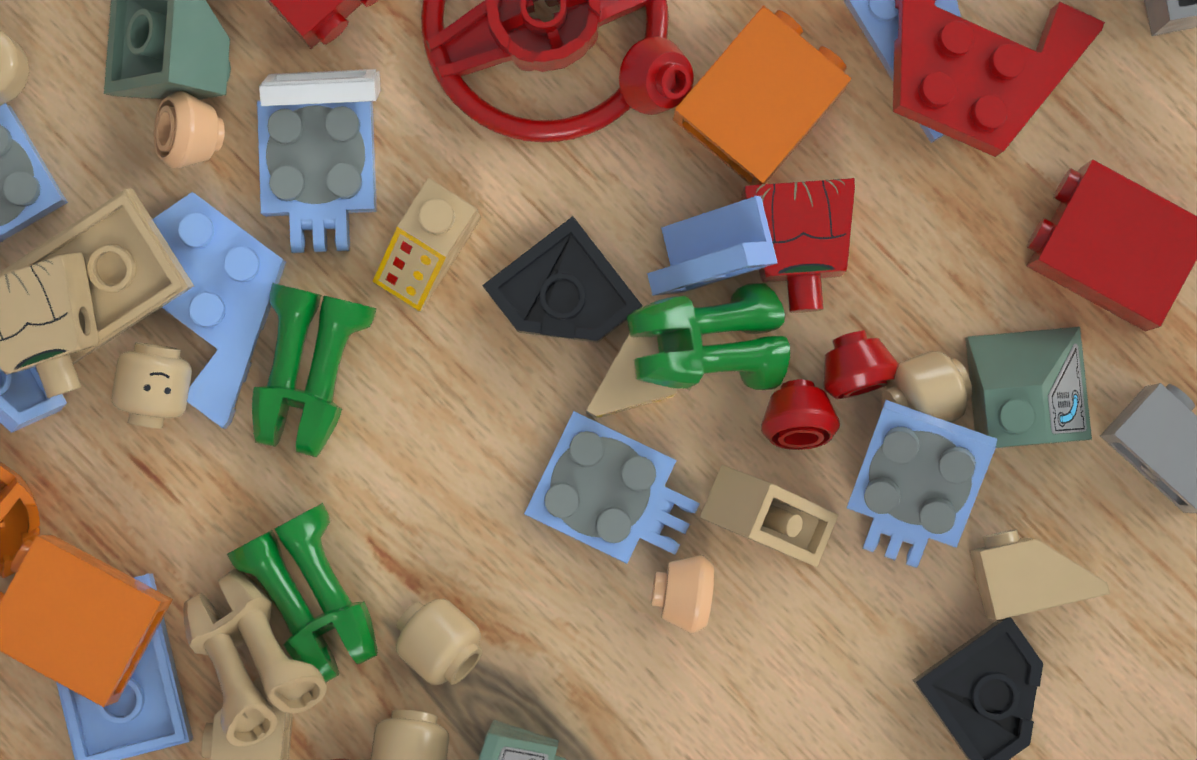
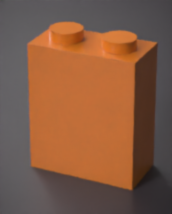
(762, 96)
(77, 618)

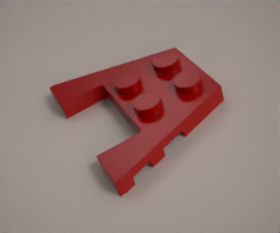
(975, 80)

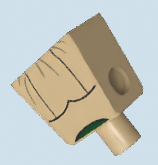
(47, 319)

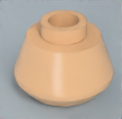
(186, 130)
(685, 592)

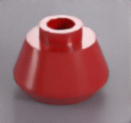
(655, 76)
(857, 366)
(799, 417)

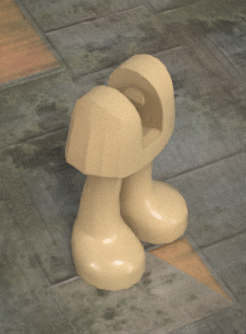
(287, 682)

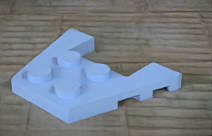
(228, 298)

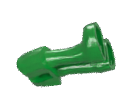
(679, 331)
(271, 402)
(303, 541)

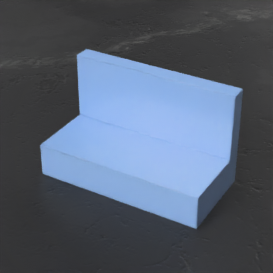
(715, 247)

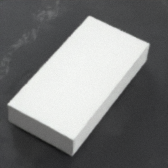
(320, 87)

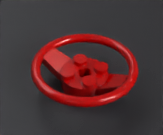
(505, 32)

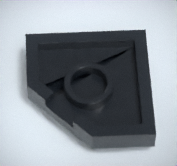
(563, 288)
(986, 692)

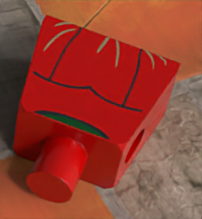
(809, 235)

